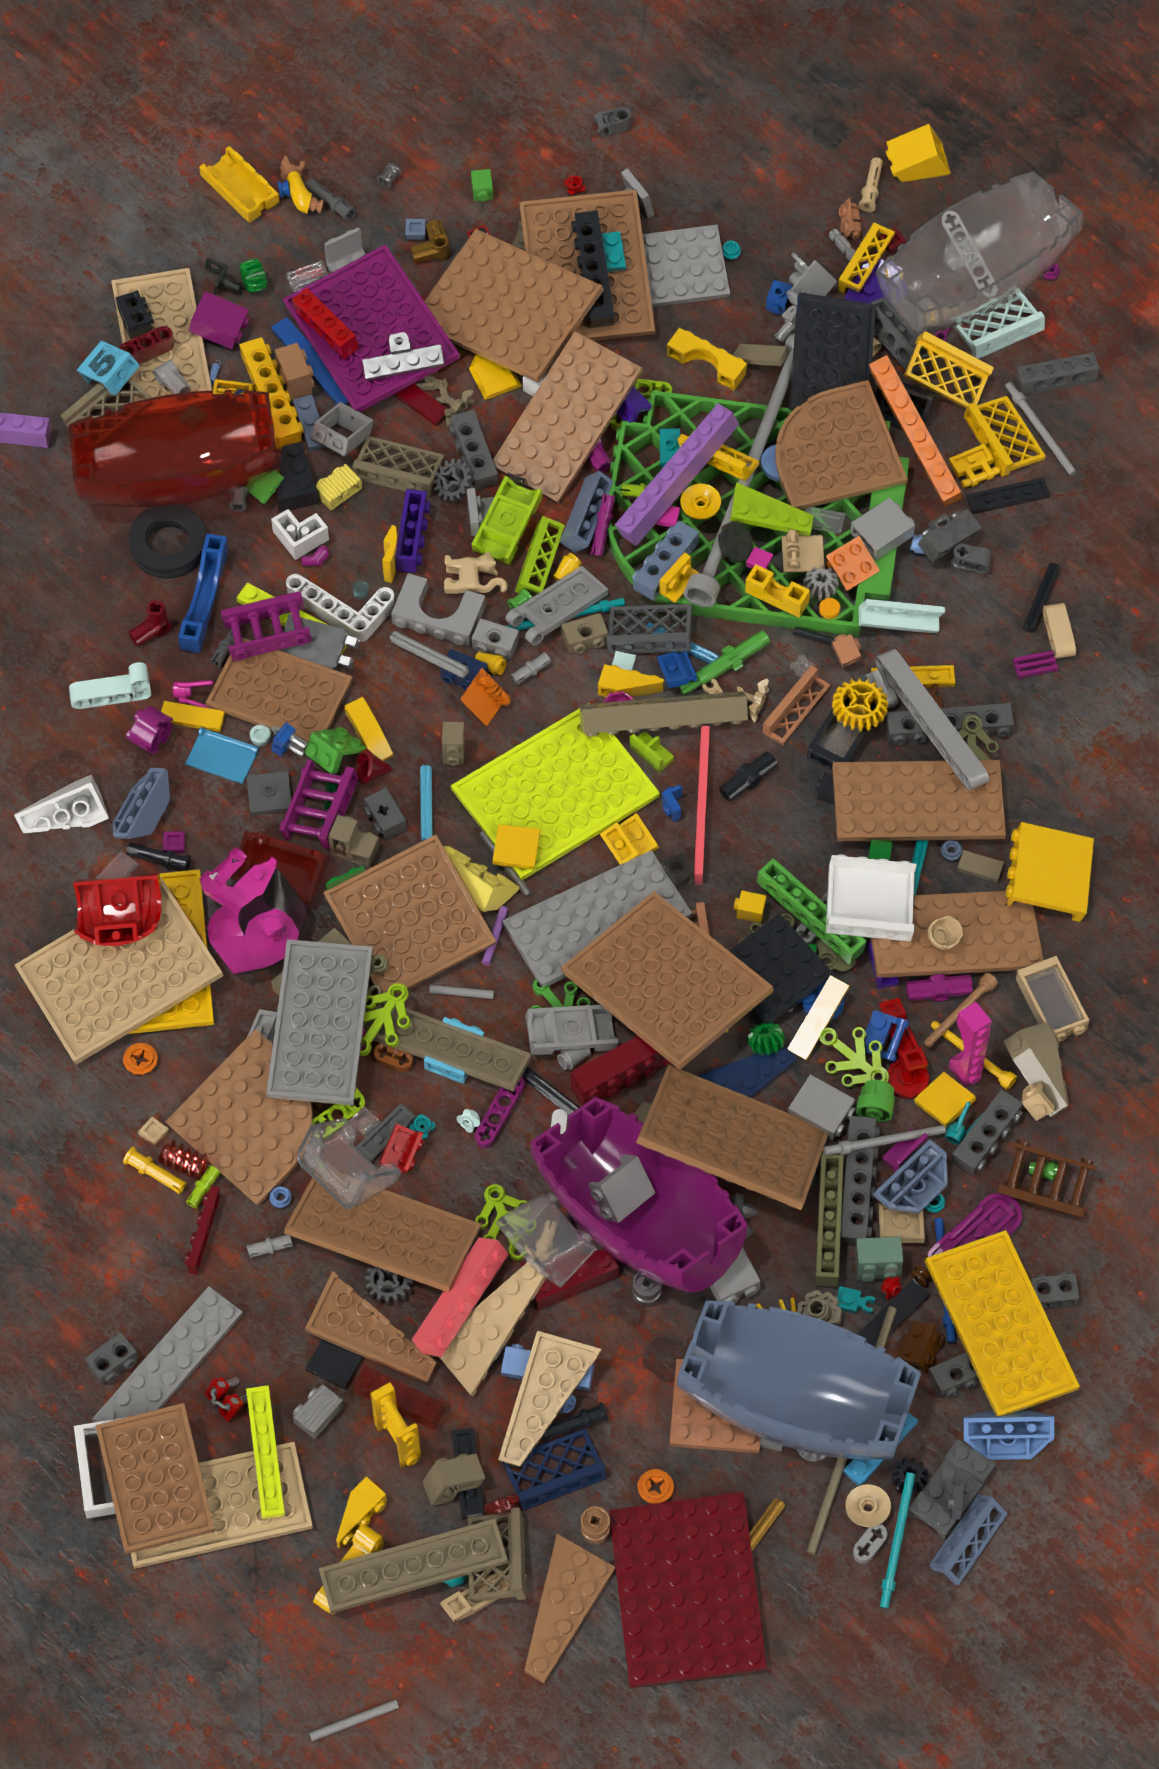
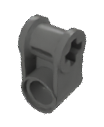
(614, 121)
(973, 558)

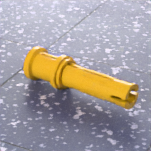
(146, 1166)

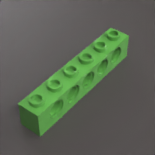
(807, 909)

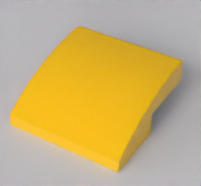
(390, 549)
(629, 839)

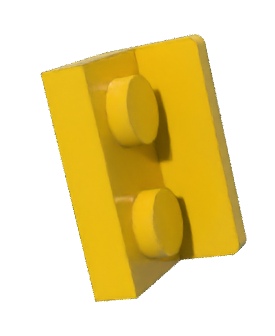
(676, 578)

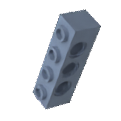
(680, 534)

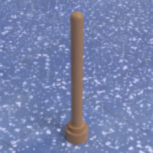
(986, 983)

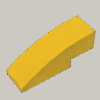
(368, 729)

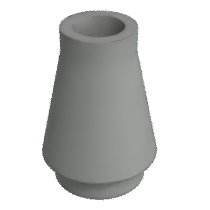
(572, 1057)

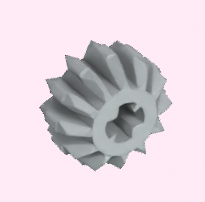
(821, 582)

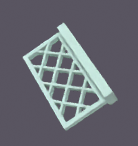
(1005, 334)

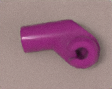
(318, 557)

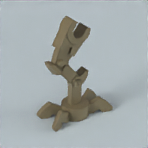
(457, 406)

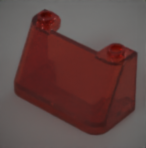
(298, 864)

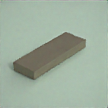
(762, 354)

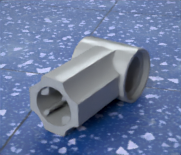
(168, 375)
(879, 677)

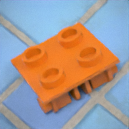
(852, 563)
(484, 697)

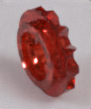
(502, 1504)

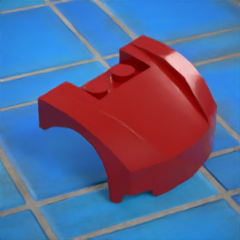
(118, 908)

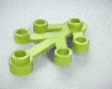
(384, 1016)
(858, 1059)
(500, 1208)

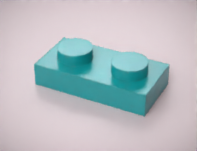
(613, 251)

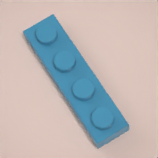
(861, 1470)

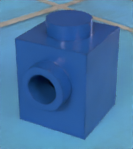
(777, 299)

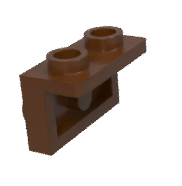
(921, 1345)

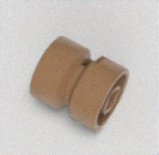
(595, 1525)

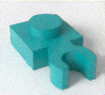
(850, 1301)

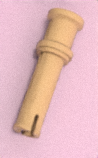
(870, 191)

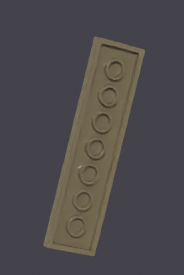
(457, 1048)
(413, 1565)

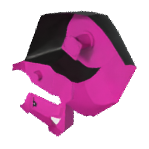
(254, 914)

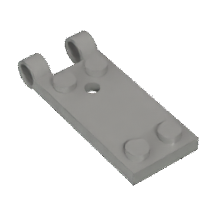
(563, 598)

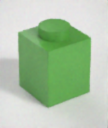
(482, 185)

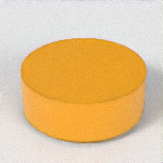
(829, 608)

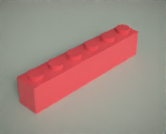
(456, 1305)

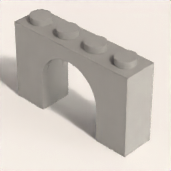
(456, 628)

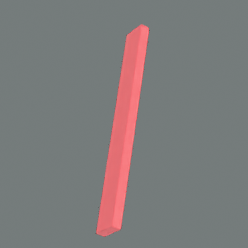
(701, 808)

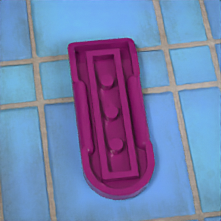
(991, 1216)

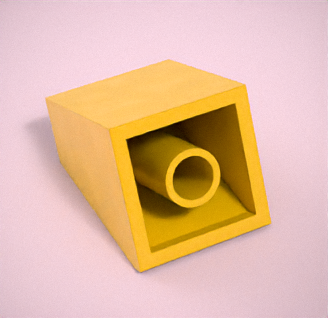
(917, 155)

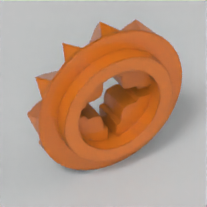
(136, 1051)
(657, 1477)

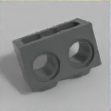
(1056, 1297)
(107, 1355)

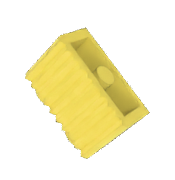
(338, 486)

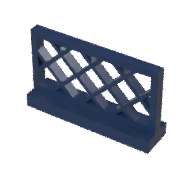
(565, 1482)

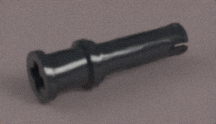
(168, 859)
(583, 1419)

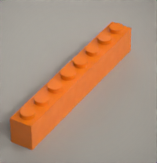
(915, 431)

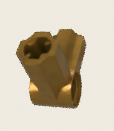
(437, 247)

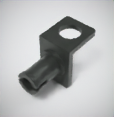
(223, 280)

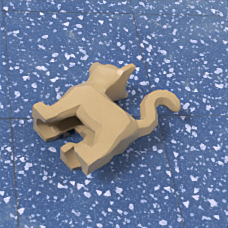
(468, 571)

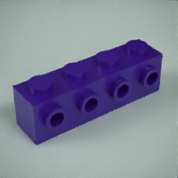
(411, 531)

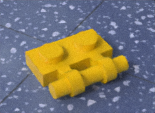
(971, 461)

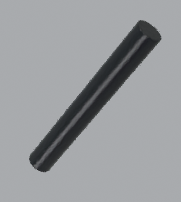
(813, 635)

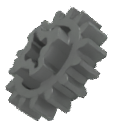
(454, 490)
(386, 1290)

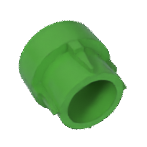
(876, 1101)

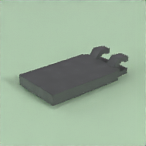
(326, 644)

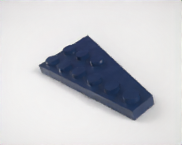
(752, 1073)

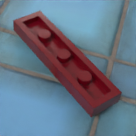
(200, 1238)

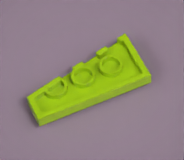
(764, 511)

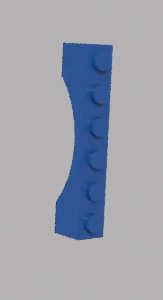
(210, 572)

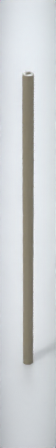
(840, 1464)

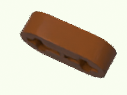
(392, 1060)

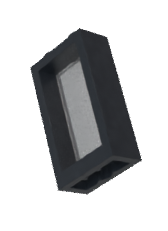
(835, 742)

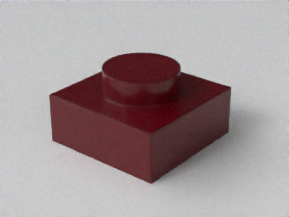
(895, 242)

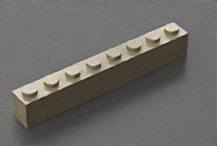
(663, 712)

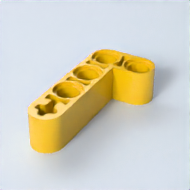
(364, 1543)

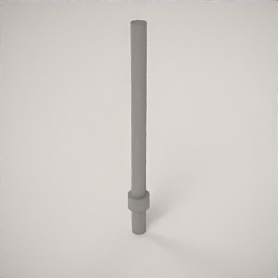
(1020, 400)
(846, 1147)

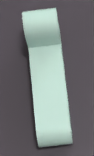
(112, 689)

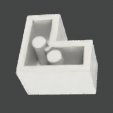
(302, 536)

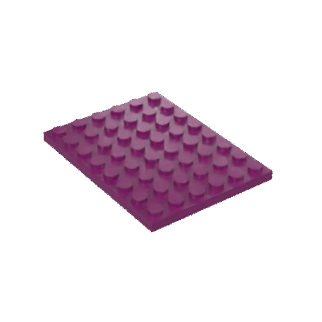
(373, 302)

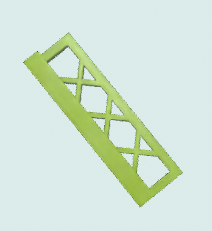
(532, 555)

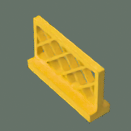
(951, 356)
(981, 428)

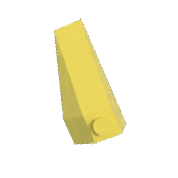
(486, 889)

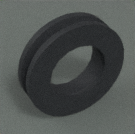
(167, 565)

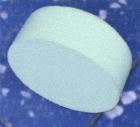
(260, 735)

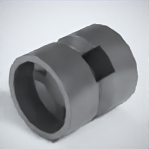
(646, 1290)

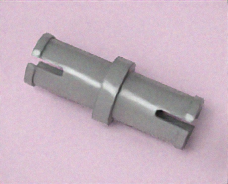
(530, 668)
(269, 1245)

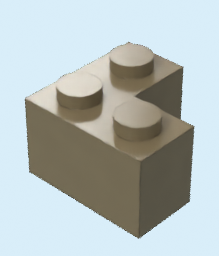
(352, 844)
(451, 1477)

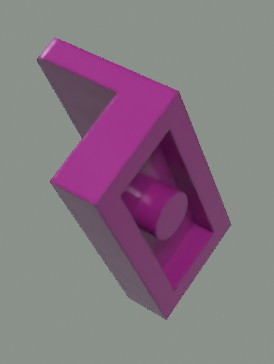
(903, 1151)

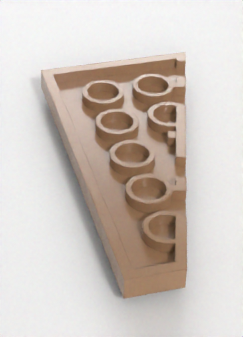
(360, 1328)
(569, 1594)

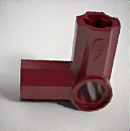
(154, 625)

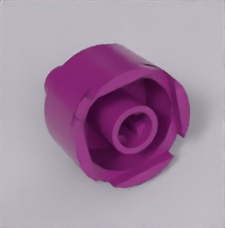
(150, 729)

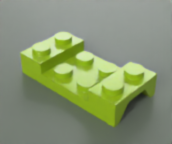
(506, 521)

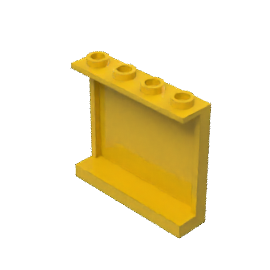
(1050, 869)

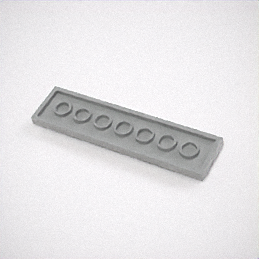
(173, 1358)

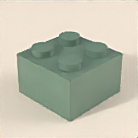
(878, 1258)

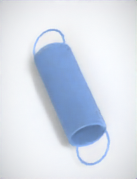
(214, 372)

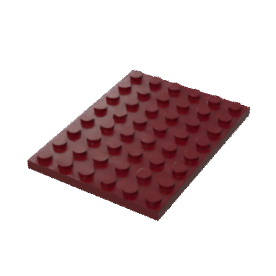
(687, 1590)

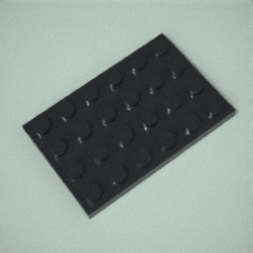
(830, 345)

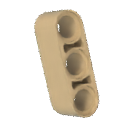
(1059, 630)

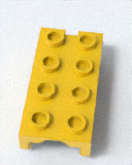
(240, 185)

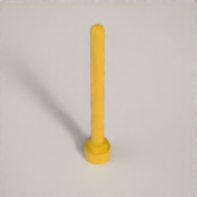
(1006, 1079)

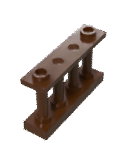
(1053, 1199)

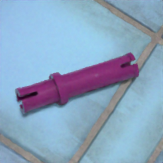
(601, 531)

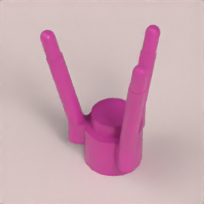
(184, 689)

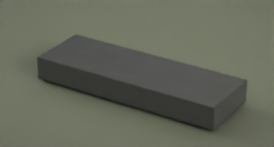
(375, 1142)

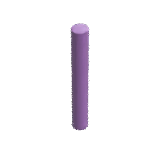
(496, 933)

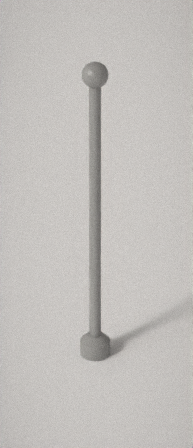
(702, 587)

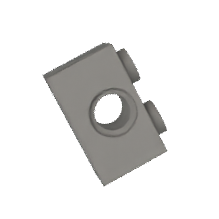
(489, 631)

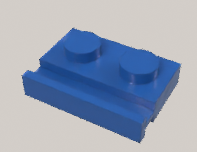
(676, 669)

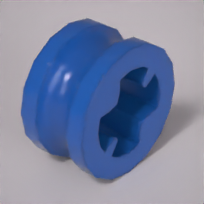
(283, 189)

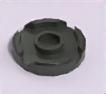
(735, 542)

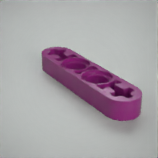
(501, 1111)

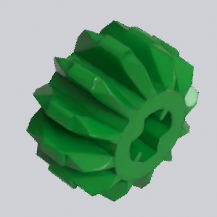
(253, 275)
(766, 1038)

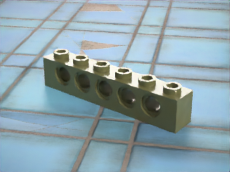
(829, 1220)

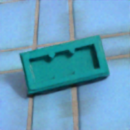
(668, 444)

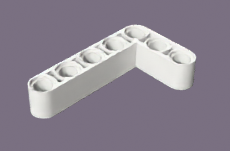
(339, 610)

